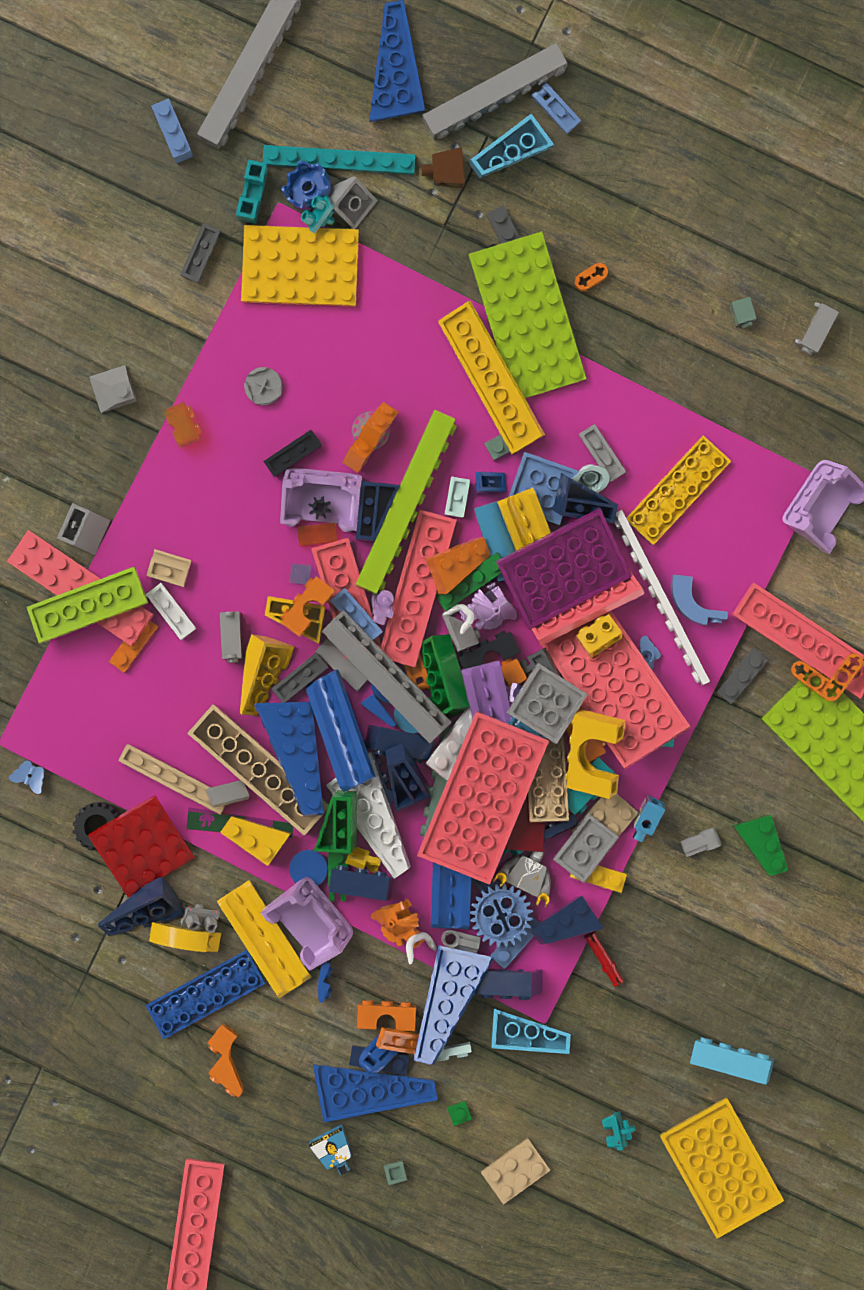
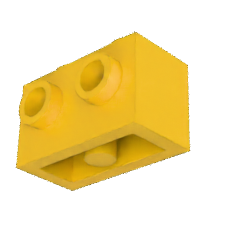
(599, 635)

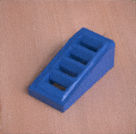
(374, 706)

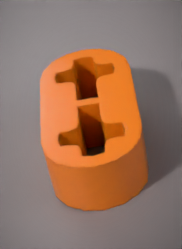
(588, 274)

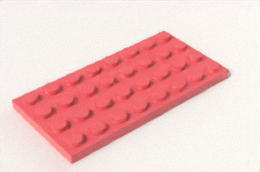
(623, 688)
(482, 797)

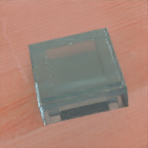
(300, 573)

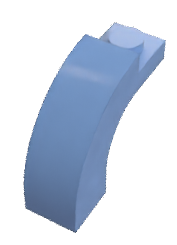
(683, 600)

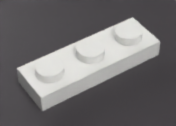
(171, 611)

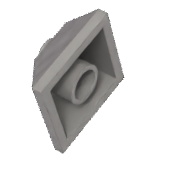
(351, 201)
(113, 389)
(461, 641)

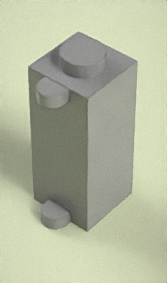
(817, 329)
(231, 636)

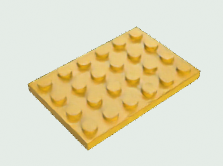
(299, 266)
(721, 1167)

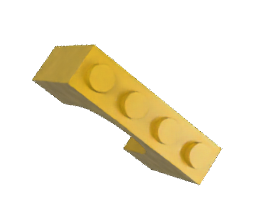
(581, 774)

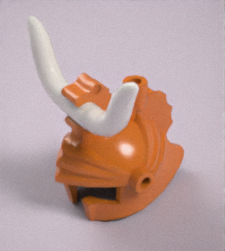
(400, 924)

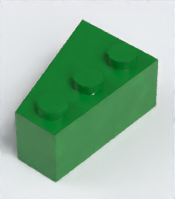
(340, 824)
(763, 842)

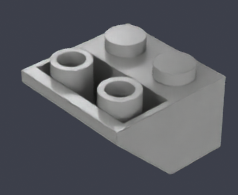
(83, 529)

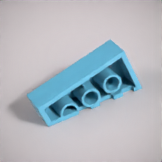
(516, 145)
(521, 1034)
(732, 1061)

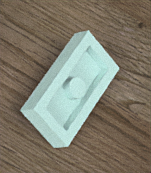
(457, 497)
(460, 1050)

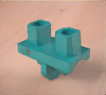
(321, 215)
(621, 1130)

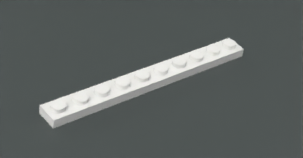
(663, 604)

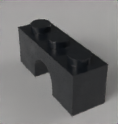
(503, 645)

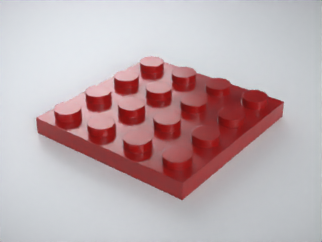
(141, 845)

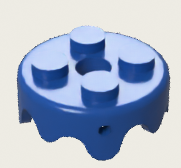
(299, 179)

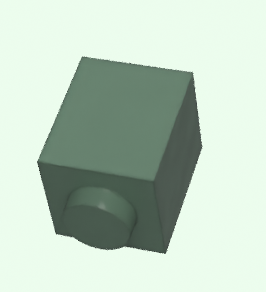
(742, 312)

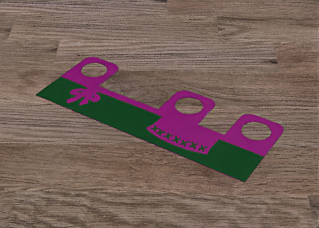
(211, 821)

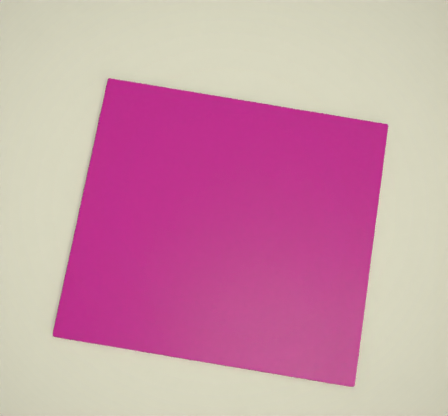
(224, 514)

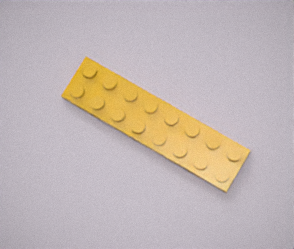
(491, 377)

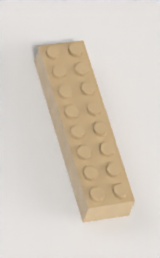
(251, 764)

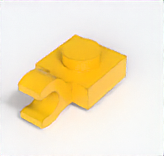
(360, 858)

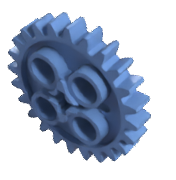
(485, 922)

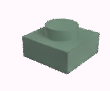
(497, 447)
(395, 1172)

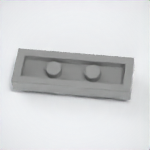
(601, 452)

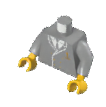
(527, 875)

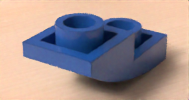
(323, 986)

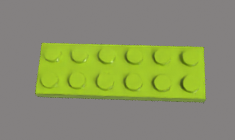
(87, 605)

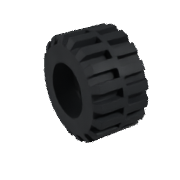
(83, 817)

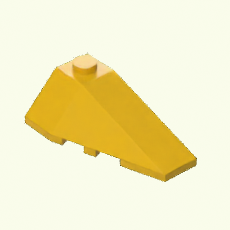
(263, 664)

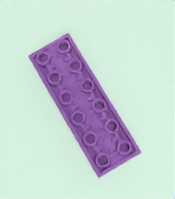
(487, 691)

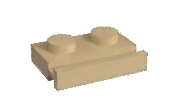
(169, 568)

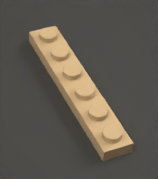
(167, 776)

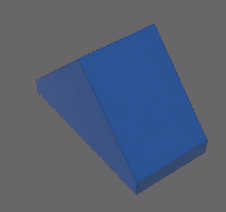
(490, 482)

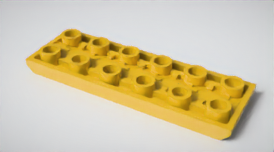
(678, 490)
(524, 518)
(264, 940)

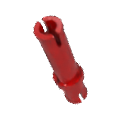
(607, 964)

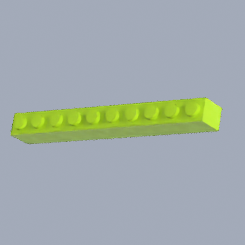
(405, 503)

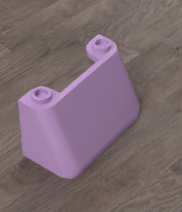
(339, 488)
(823, 502)
(311, 921)

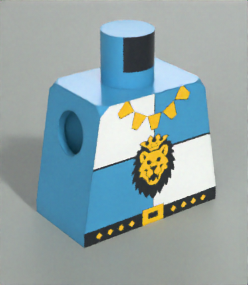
(651, 810)
(332, 1149)

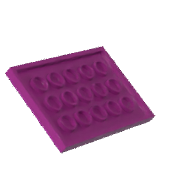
(563, 568)

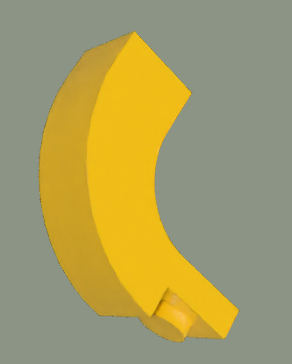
(183, 938)

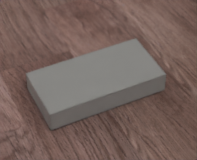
(227, 794)

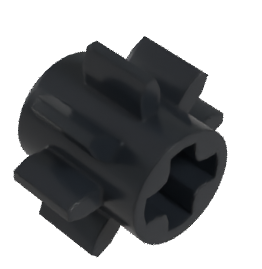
(314, 507)

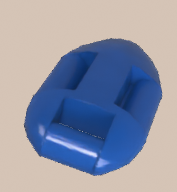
(379, 1056)

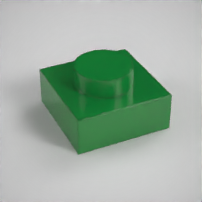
(459, 1113)

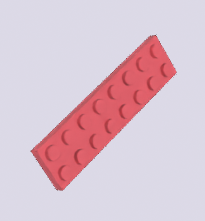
(62, 574)
(416, 589)
(798, 636)
(195, 1225)

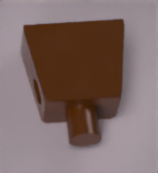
(446, 168)

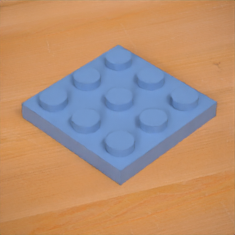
(544, 478)

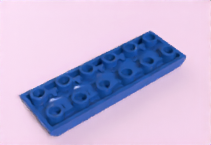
(340, 731)
(450, 898)
(205, 994)

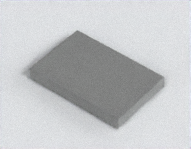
(336, 660)
(586, 848)

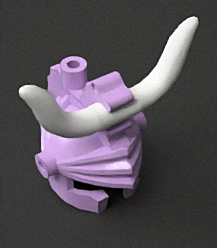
(488, 608)

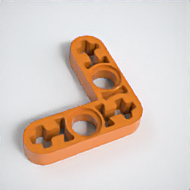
(825, 683)

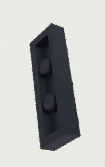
(292, 453)

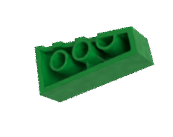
(444, 675)

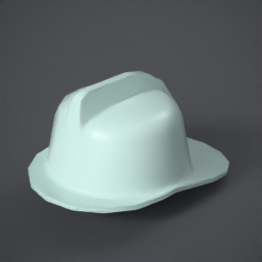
(593, 477)

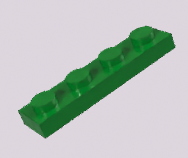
(475, 580)

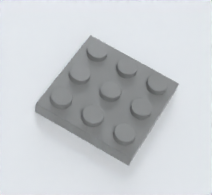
(547, 703)

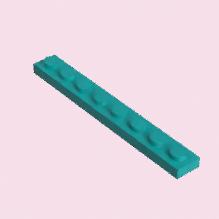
(340, 159)

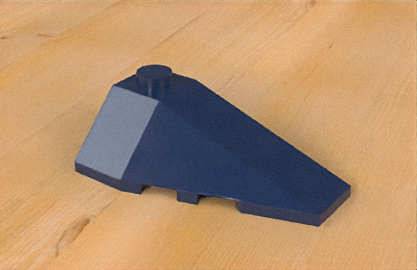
(149, 904)

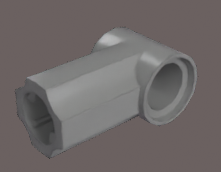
(705, 840)
(462, 941)

